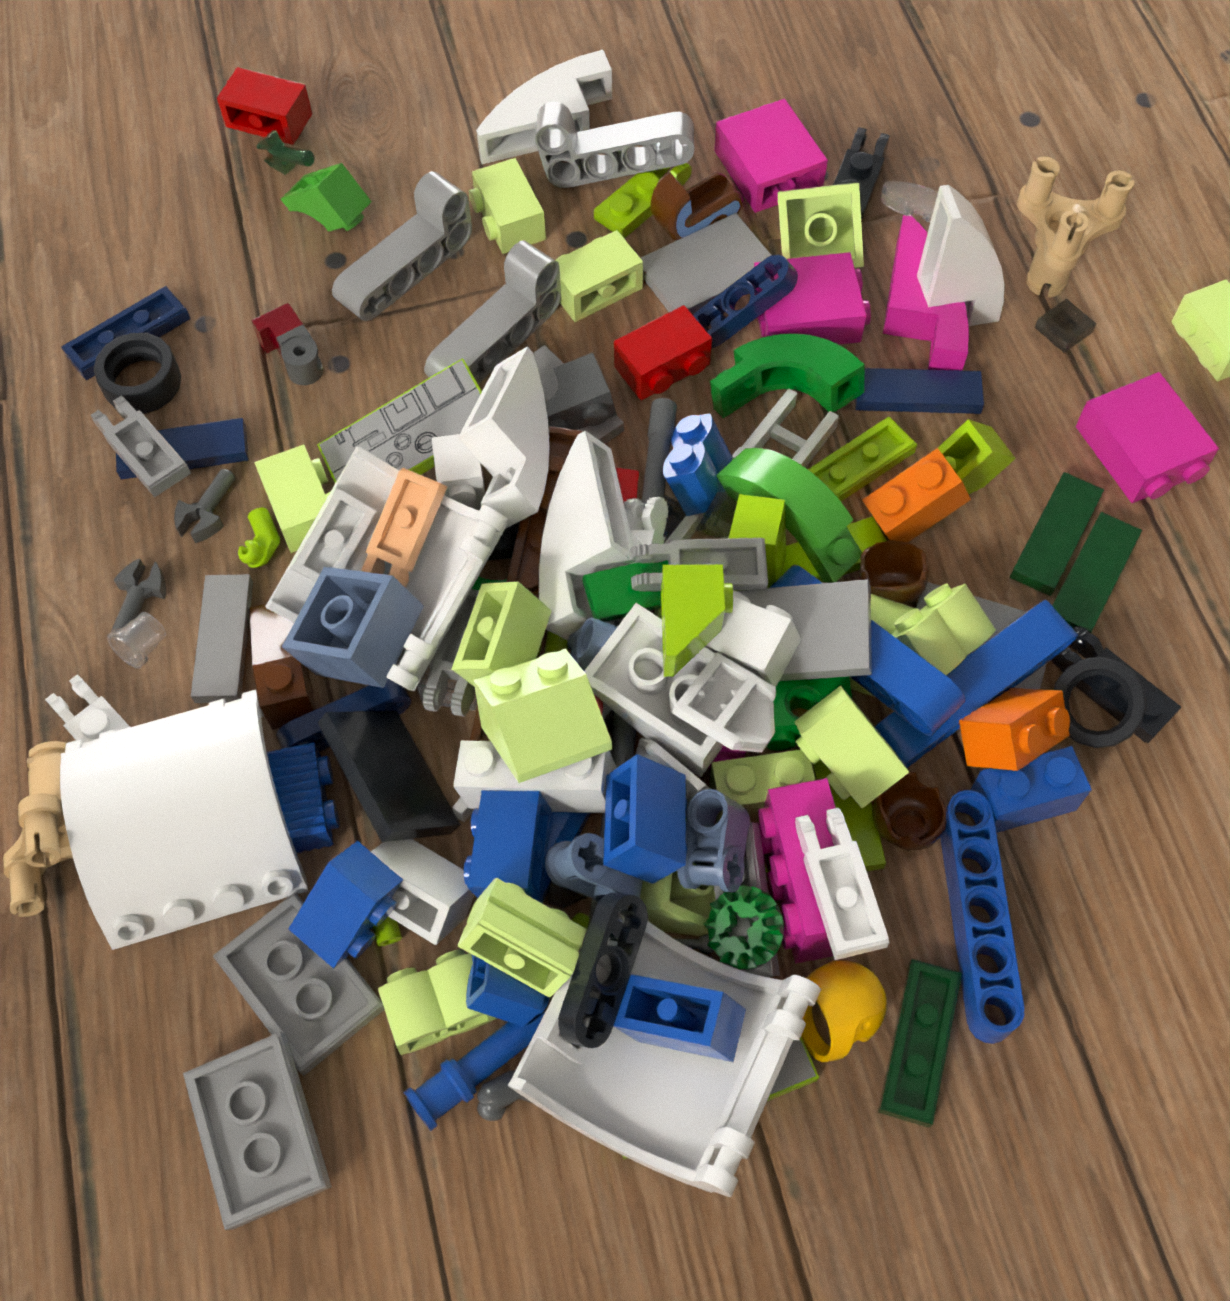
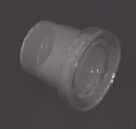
(137, 639)

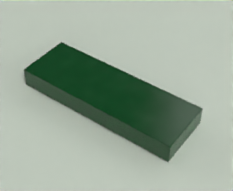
(1056, 534)
(1096, 571)
(920, 1043)

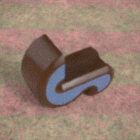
(690, 210)

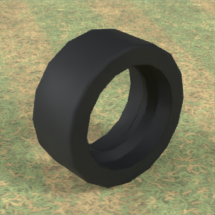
(132, 349)
(1129, 682)

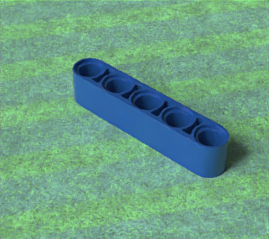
(899, 674)
(988, 674)
(977, 937)

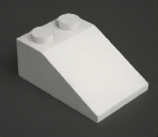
(631, 682)

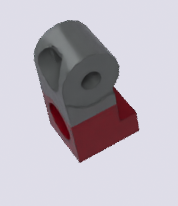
(286, 333)

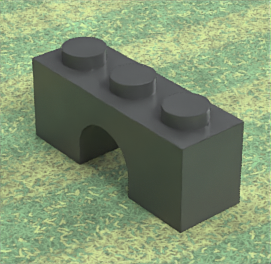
(581, 395)

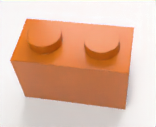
(917, 498)
(1014, 728)

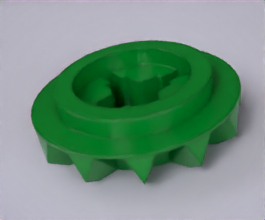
(764, 935)

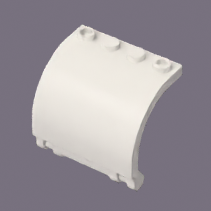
(442, 575)
(177, 821)
(663, 1104)

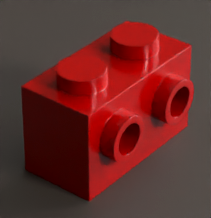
(264, 104)
(662, 352)

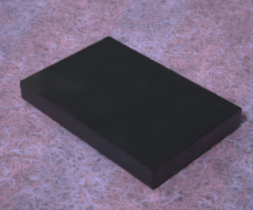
(388, 775)

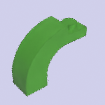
(811, 508)

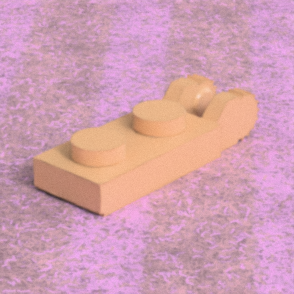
(404, 525)

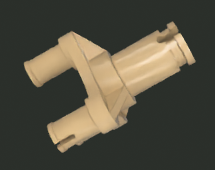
(1066, 224)
(43, 831)

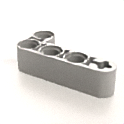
(664, 137)
(410, 251)
(505, 318)

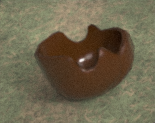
(895, 570)
(910, 814)

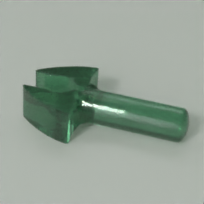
(284, 157)

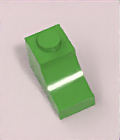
(329, 197)

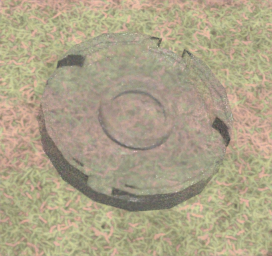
(909, 198)

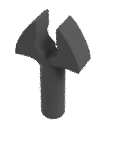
(209, 523)
(137, 594)

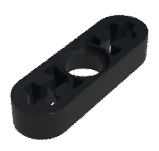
(584, 979)

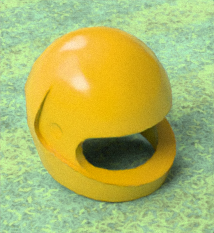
(851, 1004)

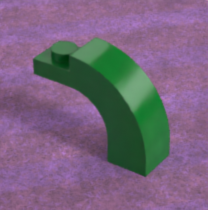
(791, 362)

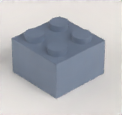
(353, 626)

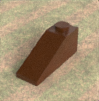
(280, 679)

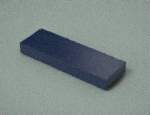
(152, 315)
(921, 391)
(202, 445)

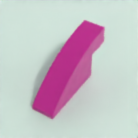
(908, 311)

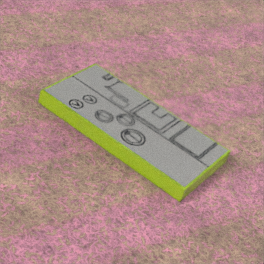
(405, 425)

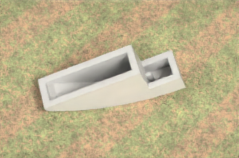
(512, 123)
(961, 260)
(511, 437)
(582, 533)

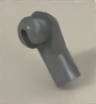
(495, 1097)

